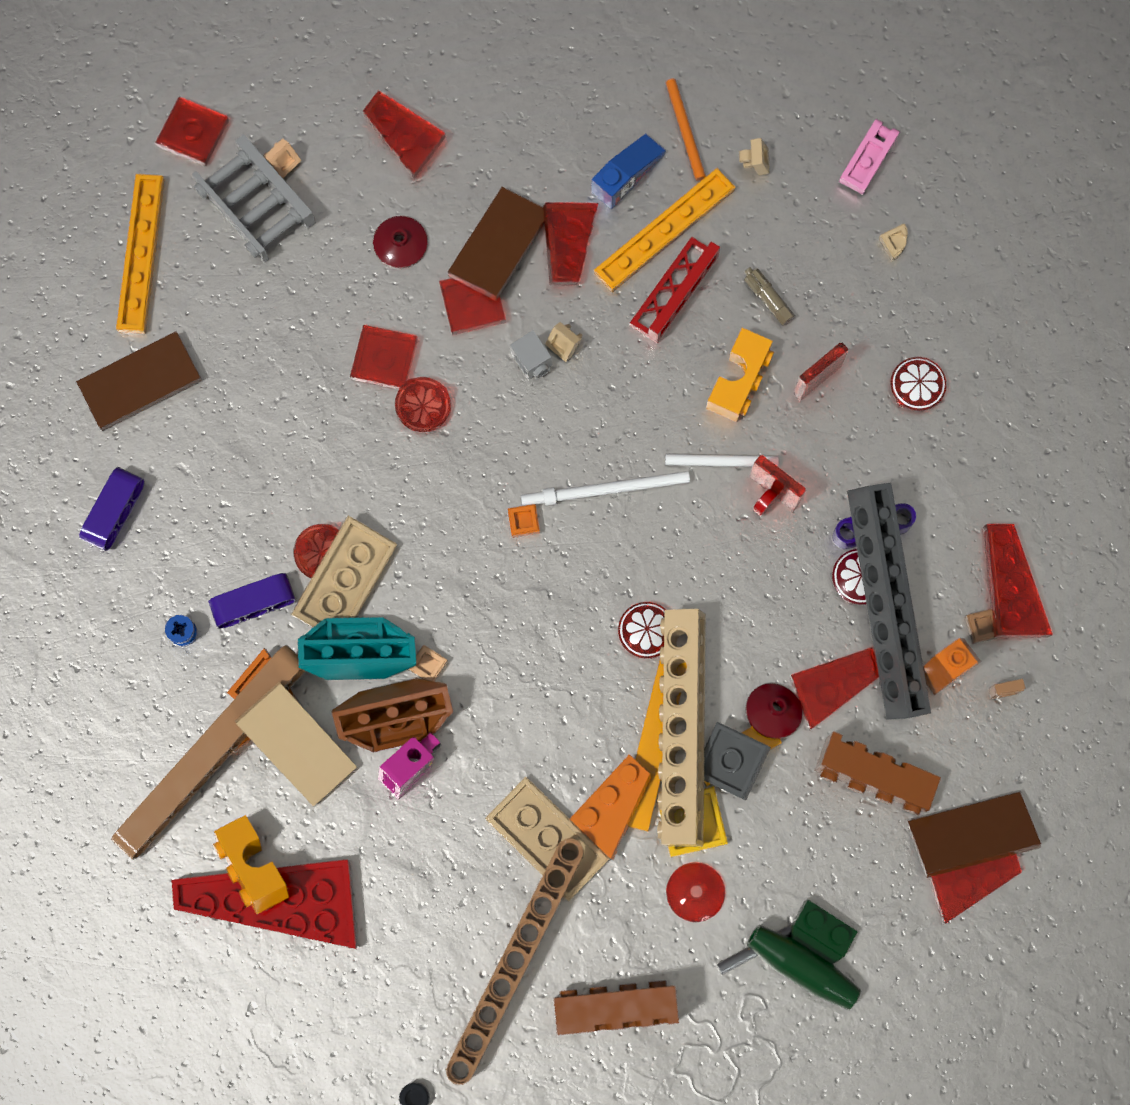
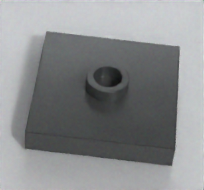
(733, 760)

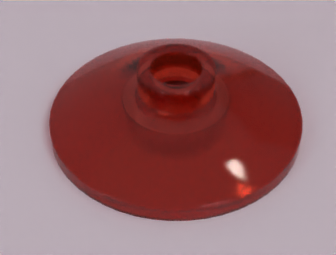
(690, 907)

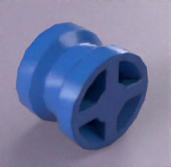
(185, 635)

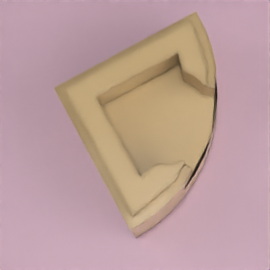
(894, 241)

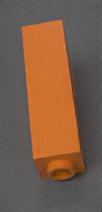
(949, 665)

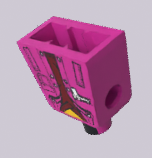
(400, 773)

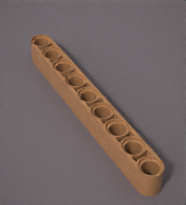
(202, 758)
(505, 971)

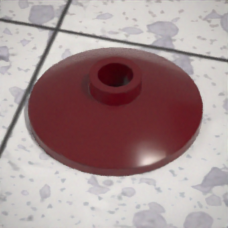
(403, 253)
(766, 719)

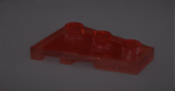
(403, 131)
(567, 239)
(833, 684)
(967, 886)

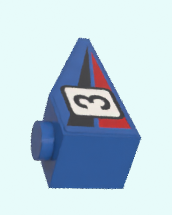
(625, 170)

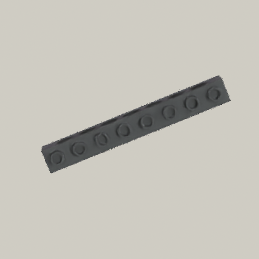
(889, 601)

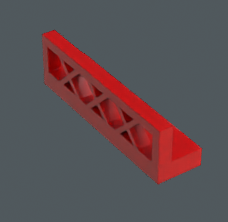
(683, 291)

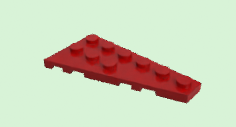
(316, 906)

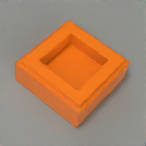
(523, 520)

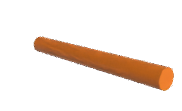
(685, 129)

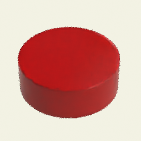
(765, 502)

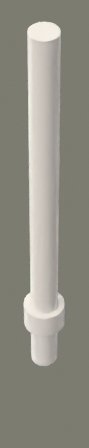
(550, 496)

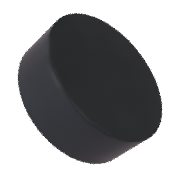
(414, 1094)

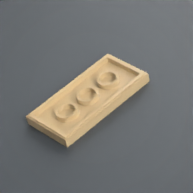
(344, 574)
(295, 744)
(537, 828)

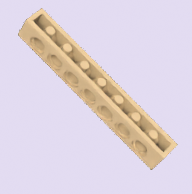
(691, 830)

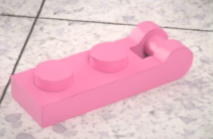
(869, 157)

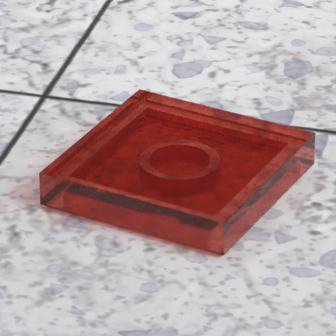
(192, 131)
(469, 308)
(383, 357)
(820, 371)
(774, 478)

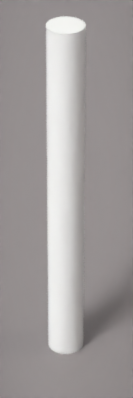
(715, 460)

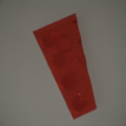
(1012, 590)

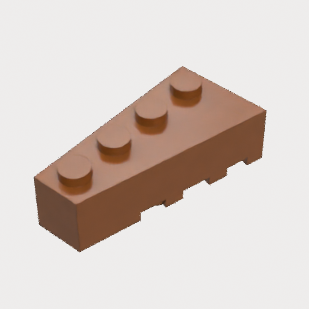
(876, 774)
(616, 1009)

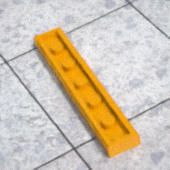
(664, 230)
(140, 254)
(649, 753)

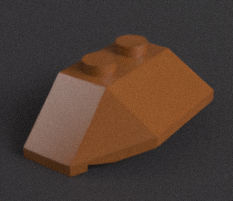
(393, 714)

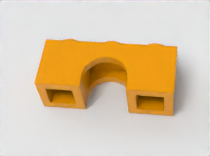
(731, 397)
(260, 885)

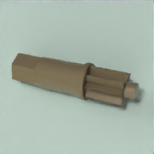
(765, 291)

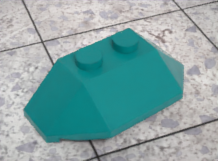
(356, 649)

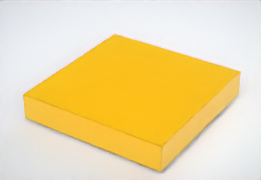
(714, 829)

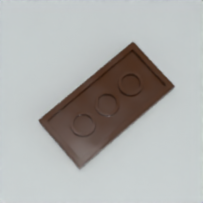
(498, 243)
(138, 381)
(973, 834)

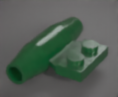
(809, 954)

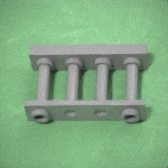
(263, 174)

